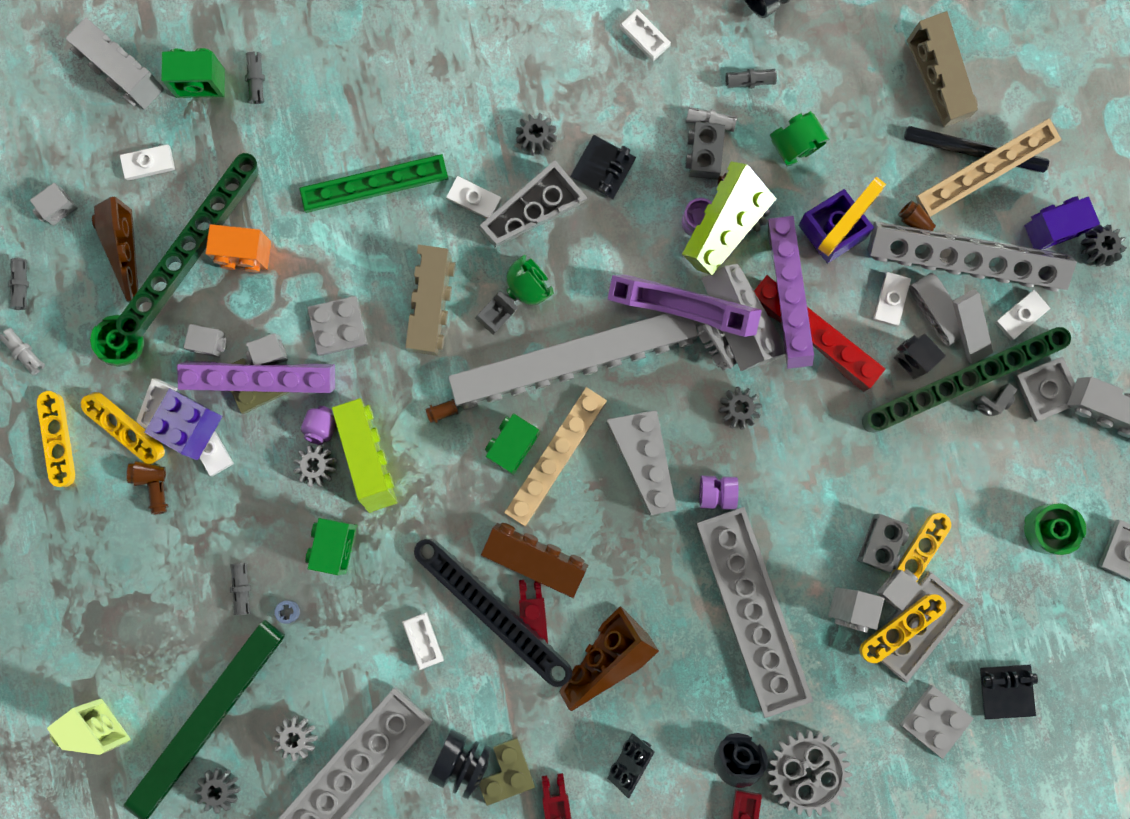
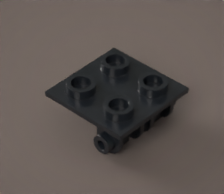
(603, 166)
(1008, 691)
(631, 764)

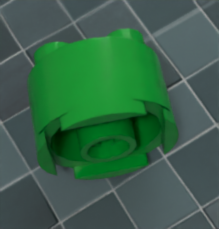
(800, 138)
(1064, 540)

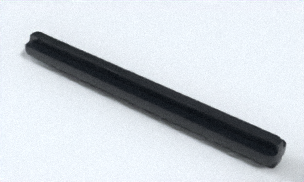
(966, 146)

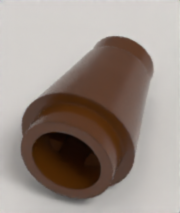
(916, 217)
(143, 473)

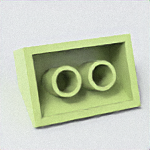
(88, 729)

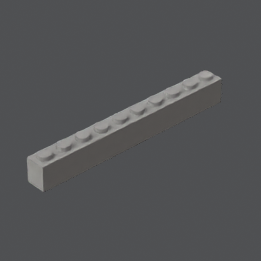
(571, 358)

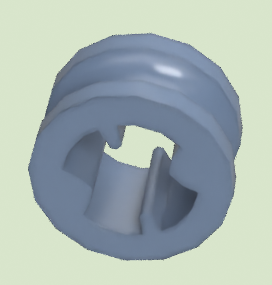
(281, 606)

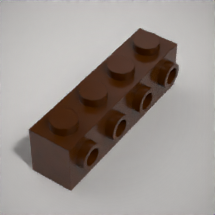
(535, 560)

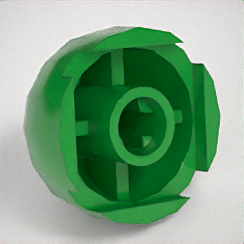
(527, 282)
(111, 346)

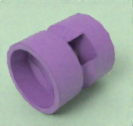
(694, 214)
(718, 492)

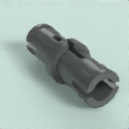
(254, 77)
(751, 78)
(18, 284)
(240, 589)

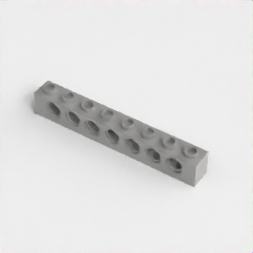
(1057, 277)

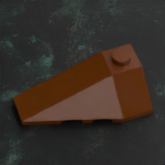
(116, 232)
(616, 654)

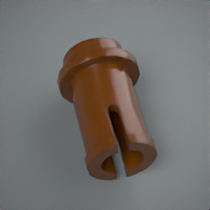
(441, 411)
(157, 498)

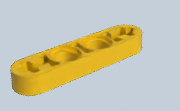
(852, 216)
(124, 423)
(51, 440)
(913, 551)
(905, 632)

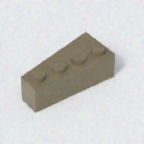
(943, 68)
(430, 300)

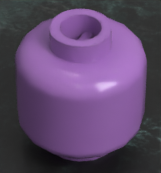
(318, 425)

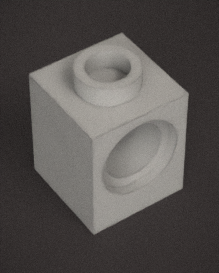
(52, 204)
(205, 340)
(266, 351)
(899, 589)

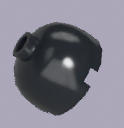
(740, 760)

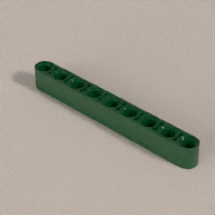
(187, 258)
(977, 375)
(204, 720)

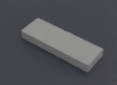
(972, 326)

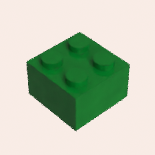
(193, 73)
(512, 443)
(331, 546)

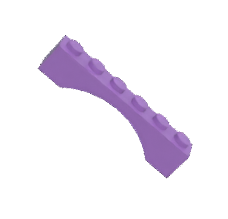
(791, 292)
(702, 308)
(262, 378)

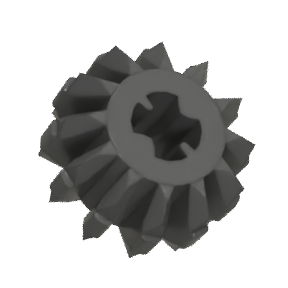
(543, 129)
(1112, 243)
(740, 417)
(220, 800)

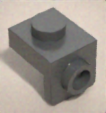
(496, 312)
(1002, 400)

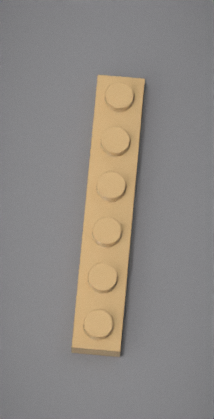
(988, 167)
(555, 456)

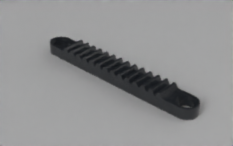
(493, 612)

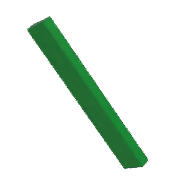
(373, 183)

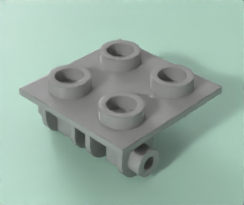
(725, 356)

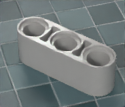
(936, 307)

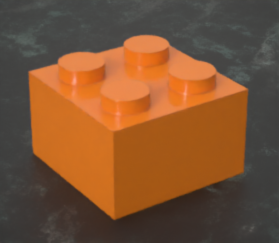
(238, 248)

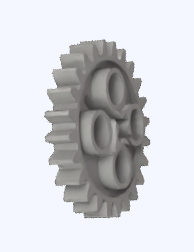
(820, 794)

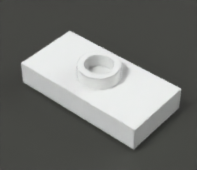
(645, 35)
(147, 162)
(473, 198)
(892, 299)
(1022, 315)
(153, 398)
(215, 456)
(423, 641)

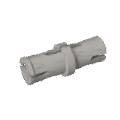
(697, 115)
(21, 351)

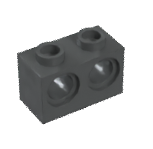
(710, 151)
(876, 540)

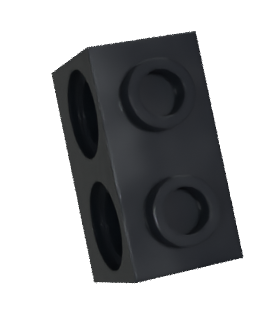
(918, 355)

